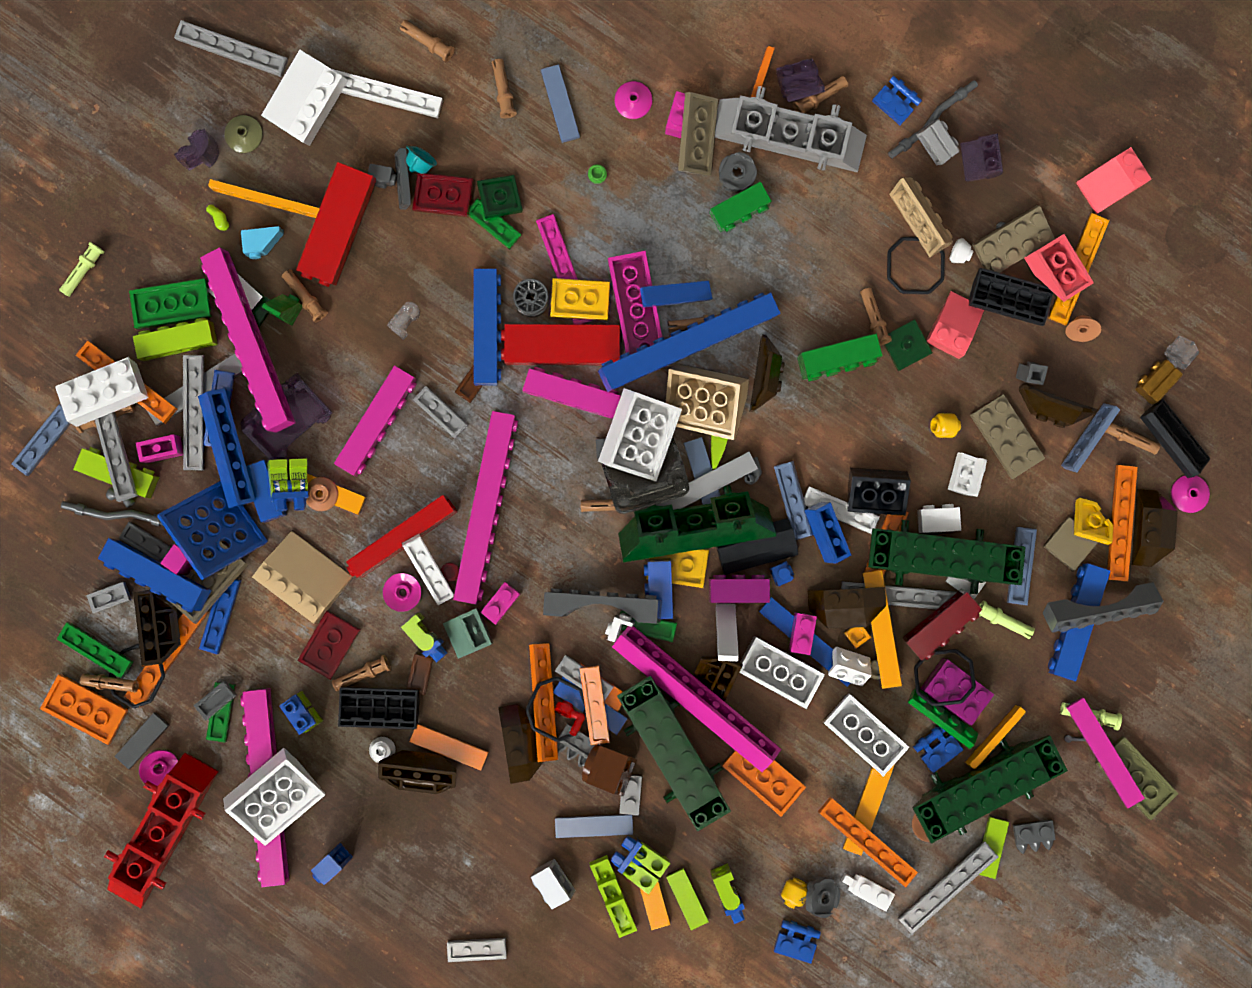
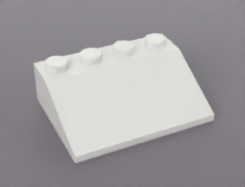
(304, 97)
(639, 435)
(273, 797)

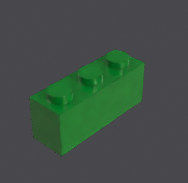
(740, 207)

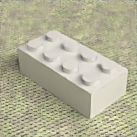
(101, 392)
(780, 672)
(865, 734)

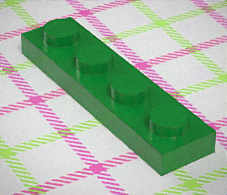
(94, 650)
(944, 719)

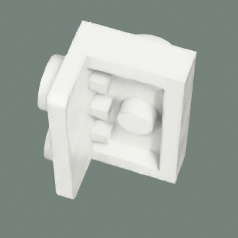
(967, 474)
(614, 627)
(850, 666)

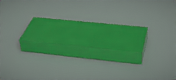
(495, 226)
(663, 630)
(219, 722)

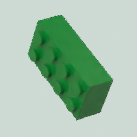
(839, 356)

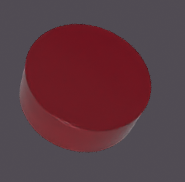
(450, 571)

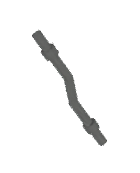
(959, 94)
(82, 510)

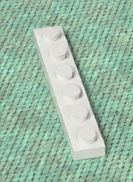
(391, 95)

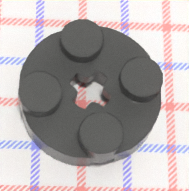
(736, 161)
(814, 902)

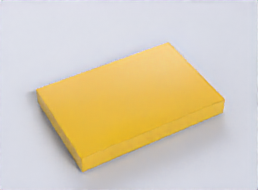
(580, 299)
(688, 567)

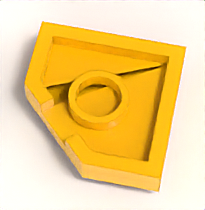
(1091, 523)

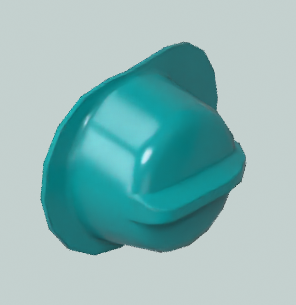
(419, 160)

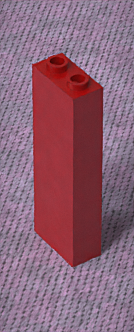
(336, 224)
(560, 344)
(391, 543)

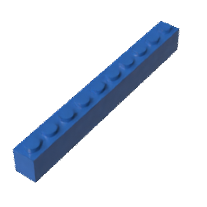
(688, 342)

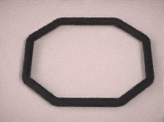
(912, 291)
(154, 692)
(533, 697)
(946, 702)

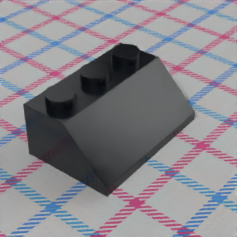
(878, 491)

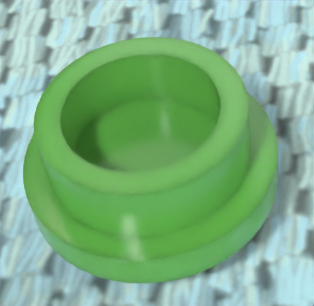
(597, 174)

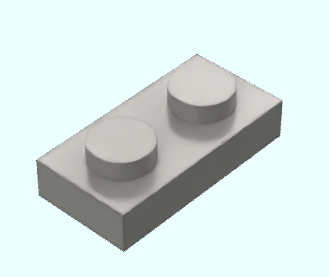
(109, 597)
(631, 800)

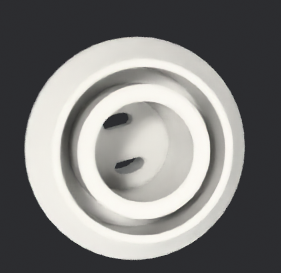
(961, 251)
(381, 744)

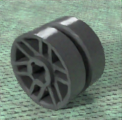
(532, 288)

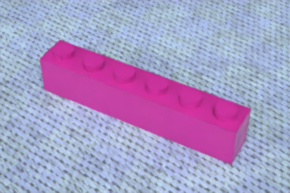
(571, 392)
(375, 421)

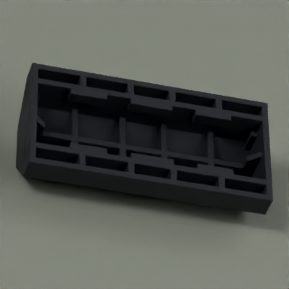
(1010, 296)
(1175, 439)
(761, 551)
(378, 708)

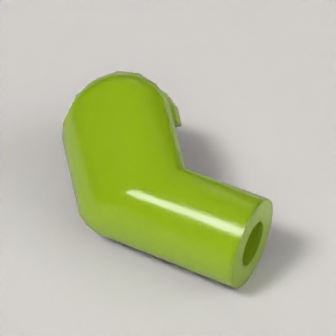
(218, 217)

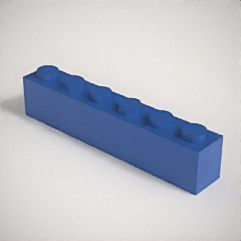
(485, 327)
(226, 448)
(153, 574)
(1073, 643)

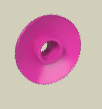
(629, 108)
(1181, 494)
(392, 594)
(156, 775)

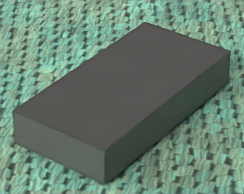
(215, 700)

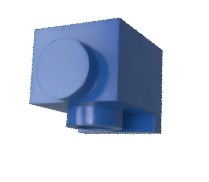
(781, 573)

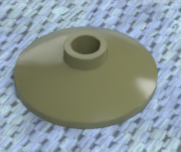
(249, 140)

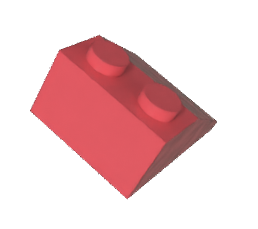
(1113, 180)
(1059, 268)
(955, 326)

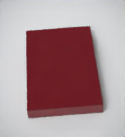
(443, 194)
(329, 645)

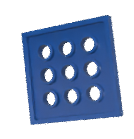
(210, 541)

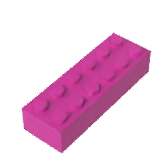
(637, 324)

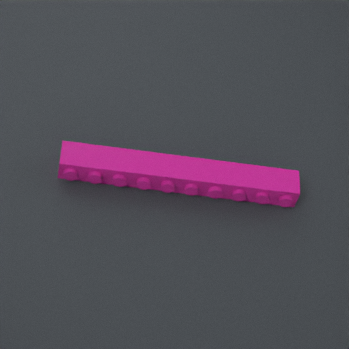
(247, 340)
(484, 508)
(696, 698)
(261, 748)

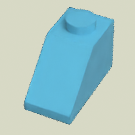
(260, 241)

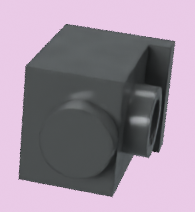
(384, 175)
(1032, 373)

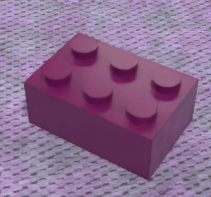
(739, 589)
(951, 683)

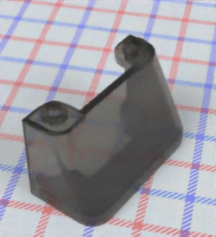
(636, 492)

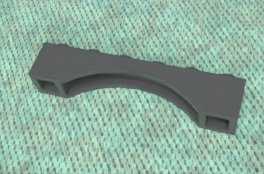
(641, 609)
(1066, 614)

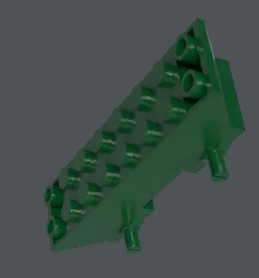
(667, 531)
(946, 557)
(674, 753)
(988, 787)

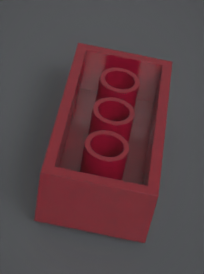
(942, 624)

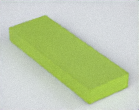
(995, 838)
(687, 899)

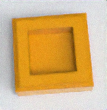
(857, 636)

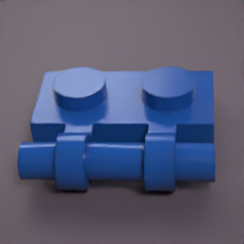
(893, 104)
(941, 752)
(796, 947)

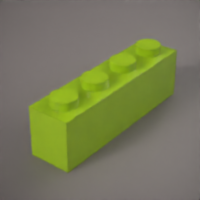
(175, 340)
(94, 464)

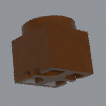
(608, 770)

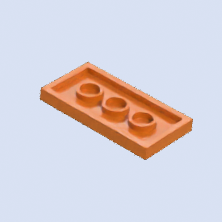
(84, 709)
(773, 785)

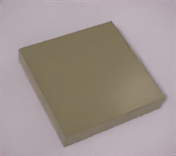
(1068, 547)

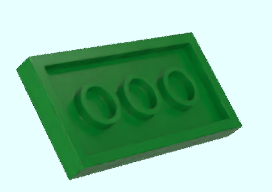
(170, 303)

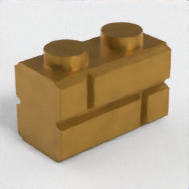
(1158, 381)

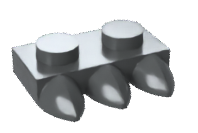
(576, 745)
(1033, 834)

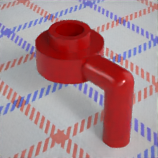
(565, 709)

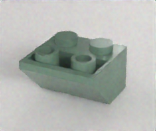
(468, 633)

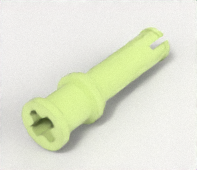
(86, 262)
(996, 616)
(1102, 716)

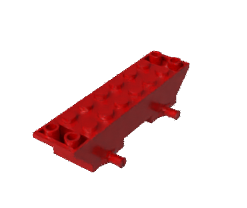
(161, 829)

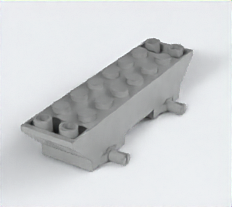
(789, 132)

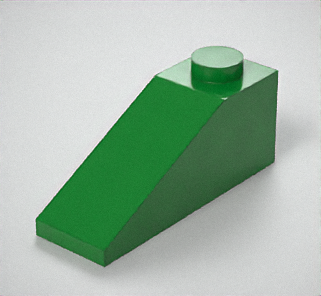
(284, 308)

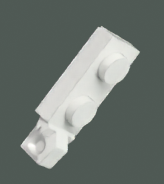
(869, 890)

